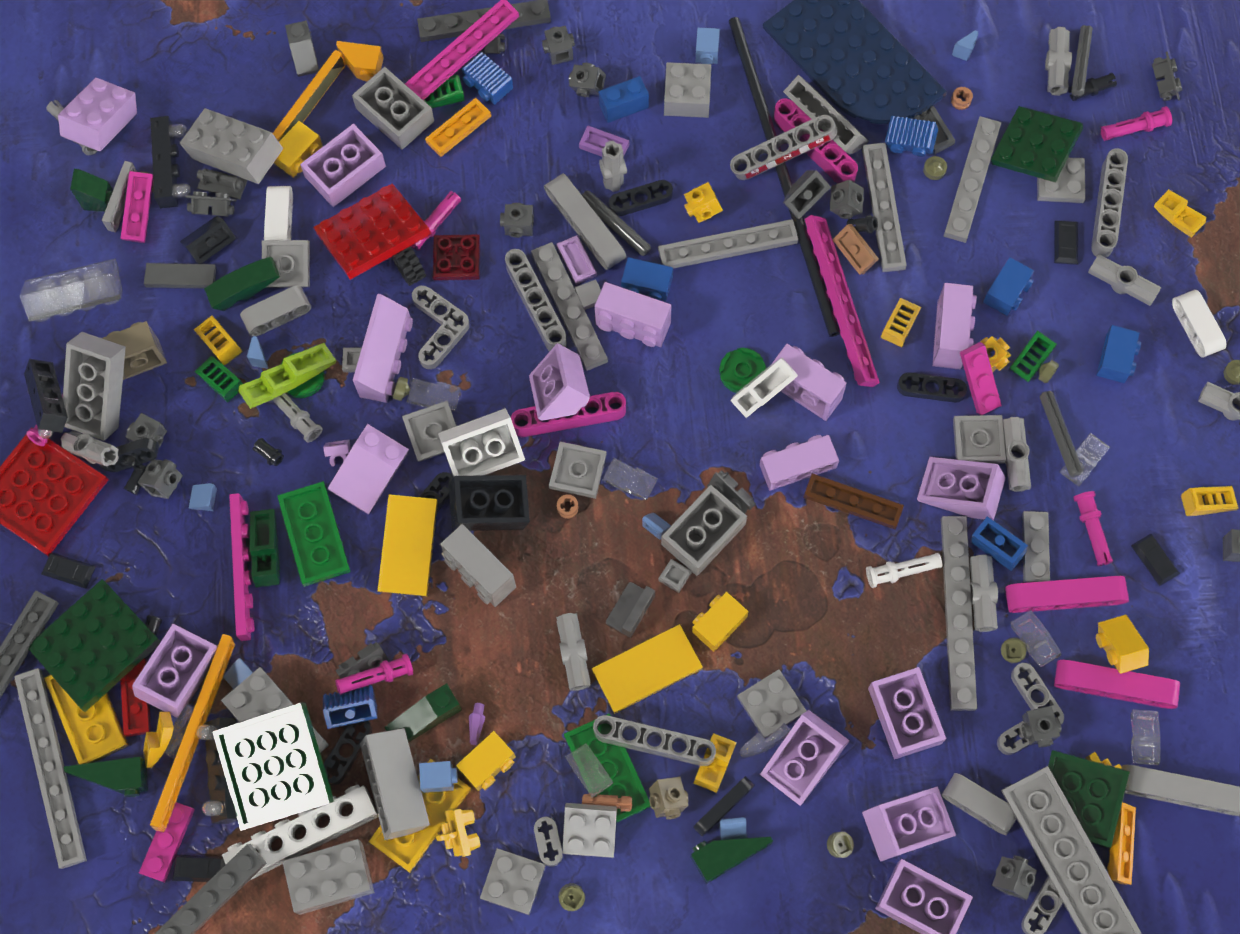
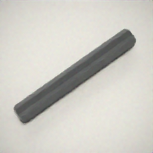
(1082, 60)
(617, 224)
(1061, 434)

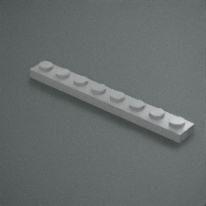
(958, 613)
(50, 769)

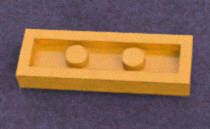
(458, 127)
(1122, 848)

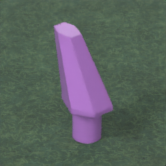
(476, 723)

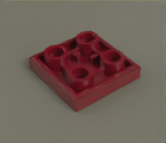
(456, 257)

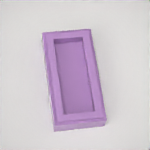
(576, 260)

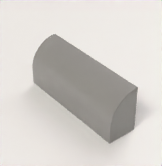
(815, 105)
(394, 783)

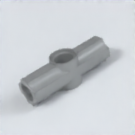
(1058, 61)
(613, 166)
(1136, 286)
(1221, 400)
(89, 448)
(1017, 468)
(983, 593)
(573, 652)

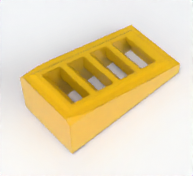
(896, 337)
(225, 352)
(1195, 506)

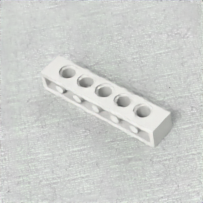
(363, 812)

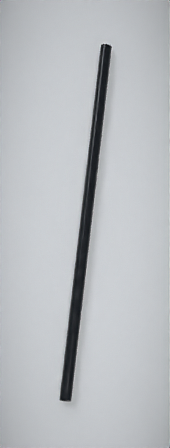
(784, 178)

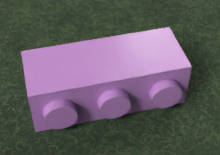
(798, 461)

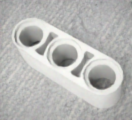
(278, 213)
(1199, 323)

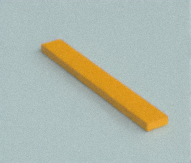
(190, 738)

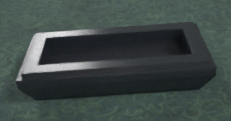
(1066, 242)
(1155, 559)
(68, 570)
(196, 868)

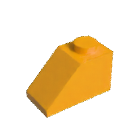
(361, 59)

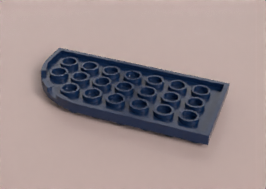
(854, 59)

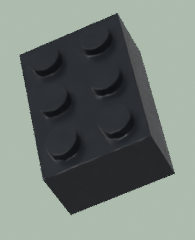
(489, 502)

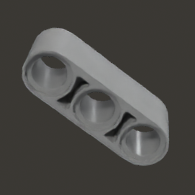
(275, 311)
(979, 803)

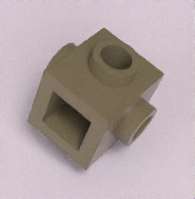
(668, 798)

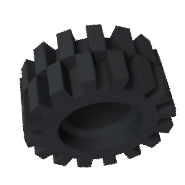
(409, 266)

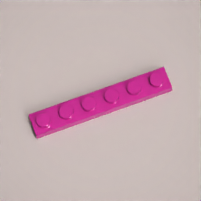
(462, 49)
(241, 575)

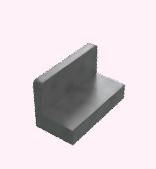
(630, 609)

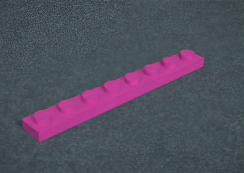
(841, 301)

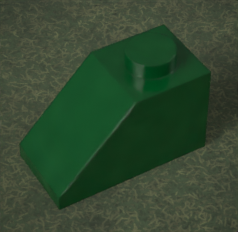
(90, 191)

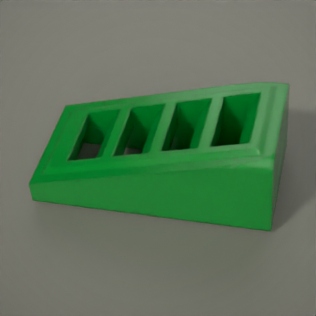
(449, 98)
(1042, 340)
(226, 393)

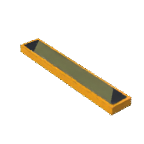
(312, 94)

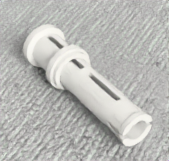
(891, 569)

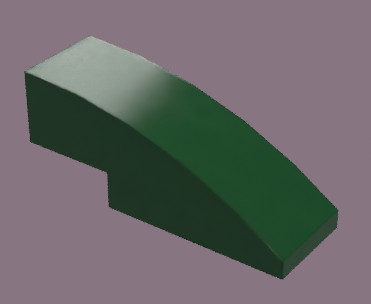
(241, 283)
(264, 548)

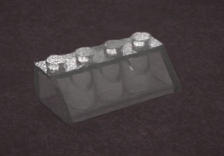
(71, 290)

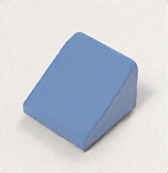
(965, 46)
(256, 355)
(203, 497)
(655, 525)
(237, 673)
(733, 828)

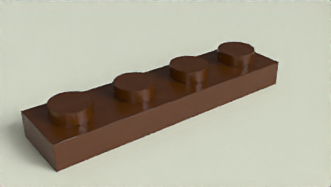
(853, 501)

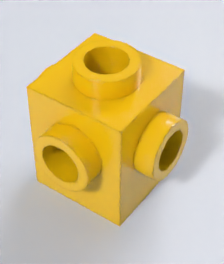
(702, 203)
(1001, 354)

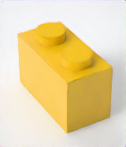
(297, 147)
(719, 621)
(1122, 644)
(486, 762)

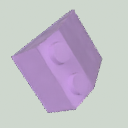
(368, 469)
(962, 487)
(804, 757)
(908, 823)

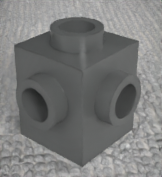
(558, 44)
(586, 79)
(846, 199)
(517, 220)
(146, 428)
(160, 478)
(1041, 726)
(1014, 877)

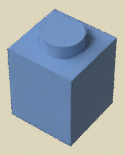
(707, 45)
(437, 776)

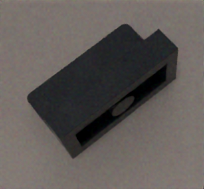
(208, 239)

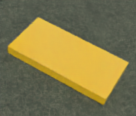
(407, 545)
(647, 668)
(92, 732)
(410, 848)

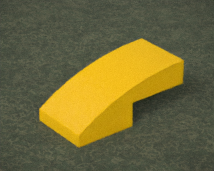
(1176, 211)
(157, 742)
(712, 775)

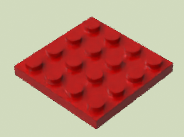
(371, 231)
(45, 492)

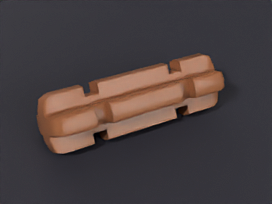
(623, 803)

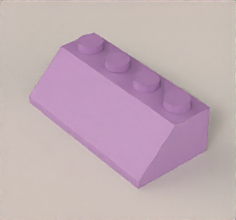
(382, 349)

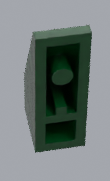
(427, 713)
(120, 775)
(722, 855)

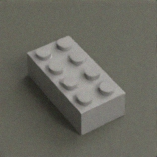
(231, 145)
(93, 385)
(258, 697)

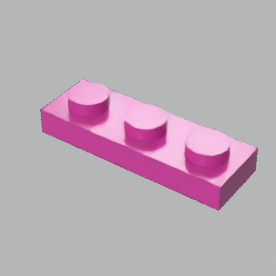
(137, 207)
(980, 378)
(166, 844)

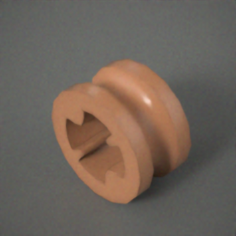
(957, 102)
(573, 510)

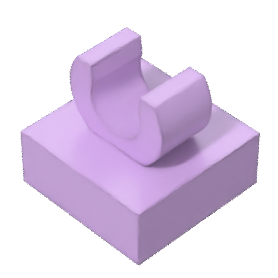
(337, 448)

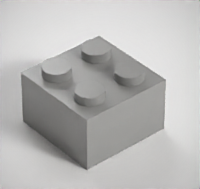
(687, 90)

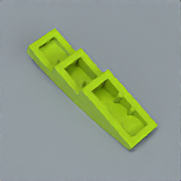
(287, 376)

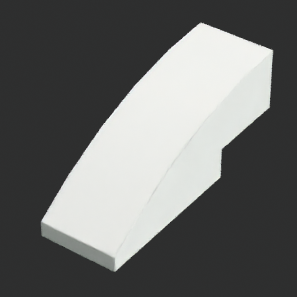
(763, 387)

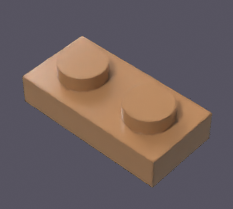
(855, 249)

